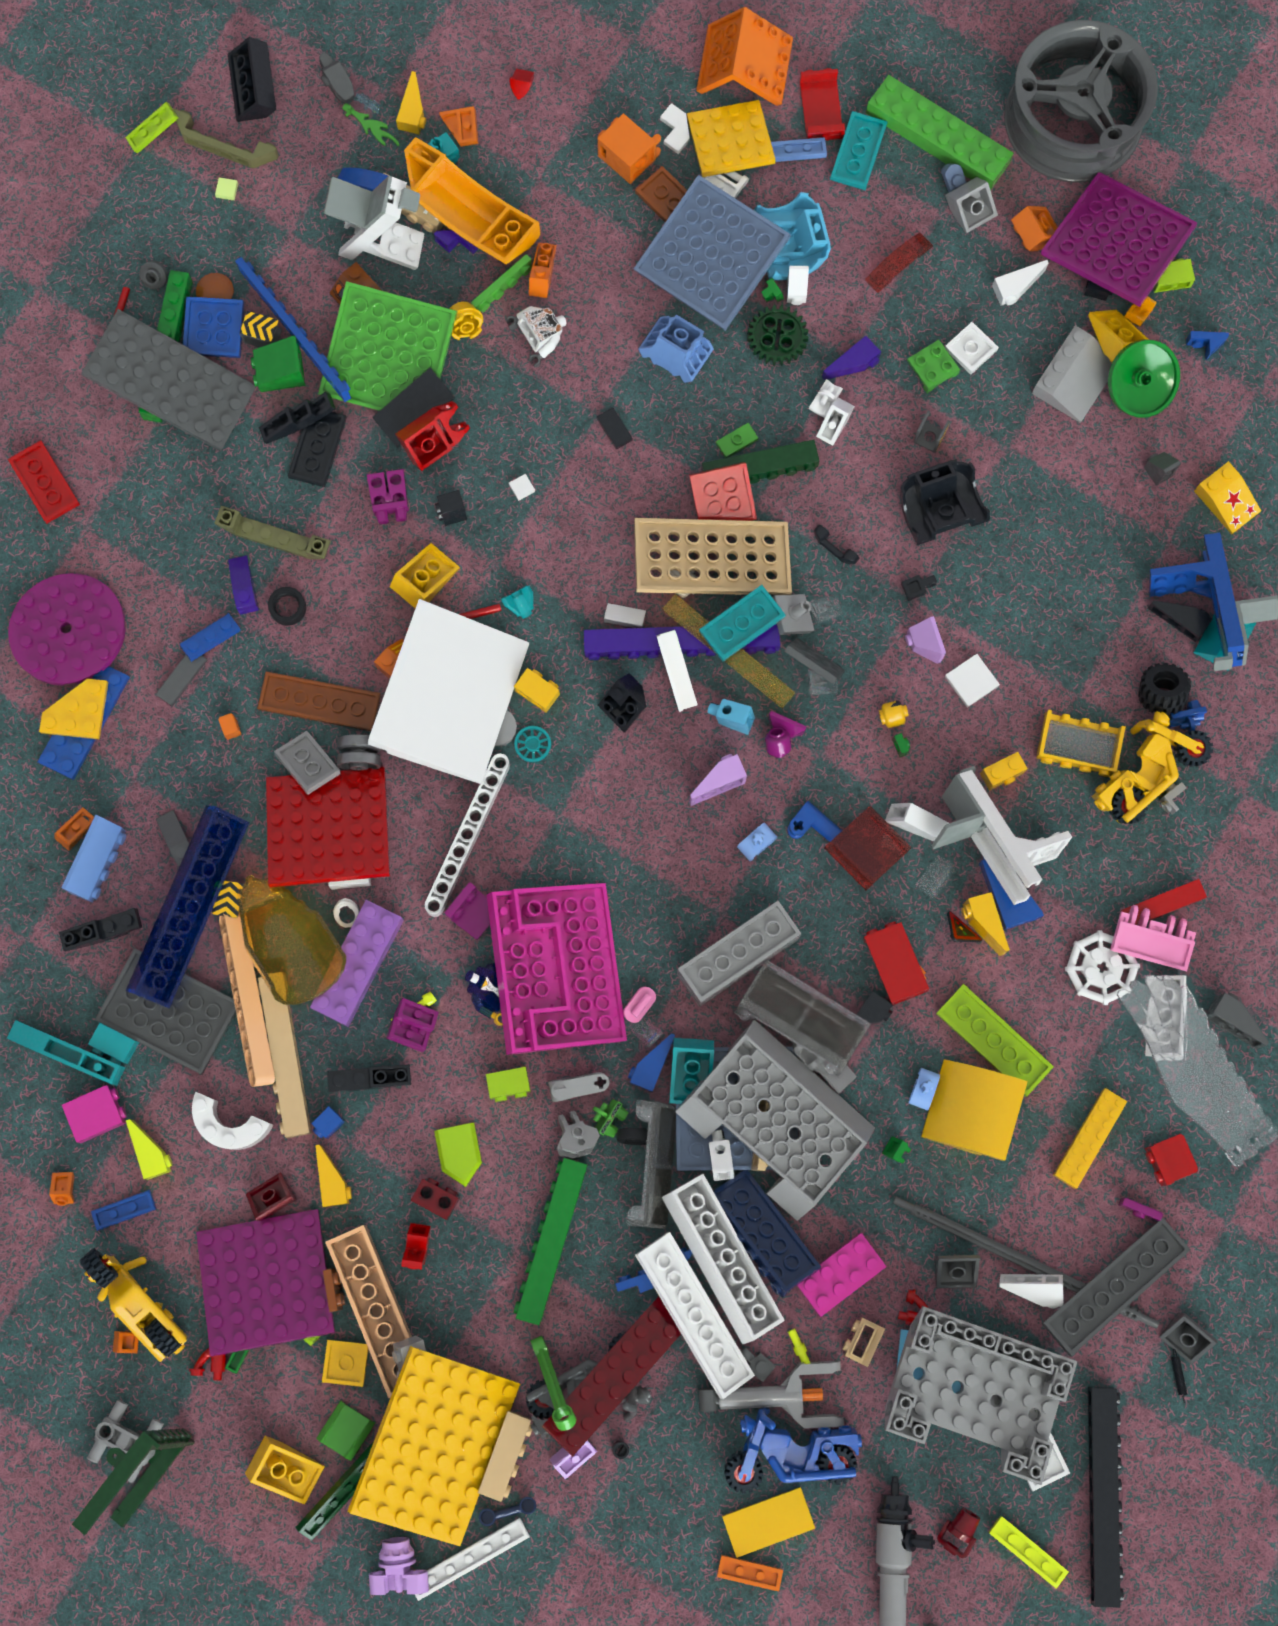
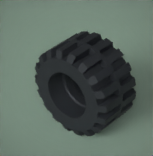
(1164, 677)

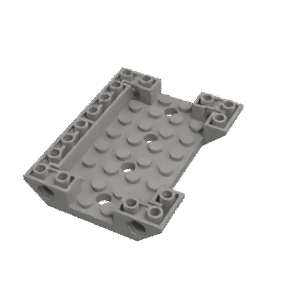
(795, 1100)
(985, 1367)

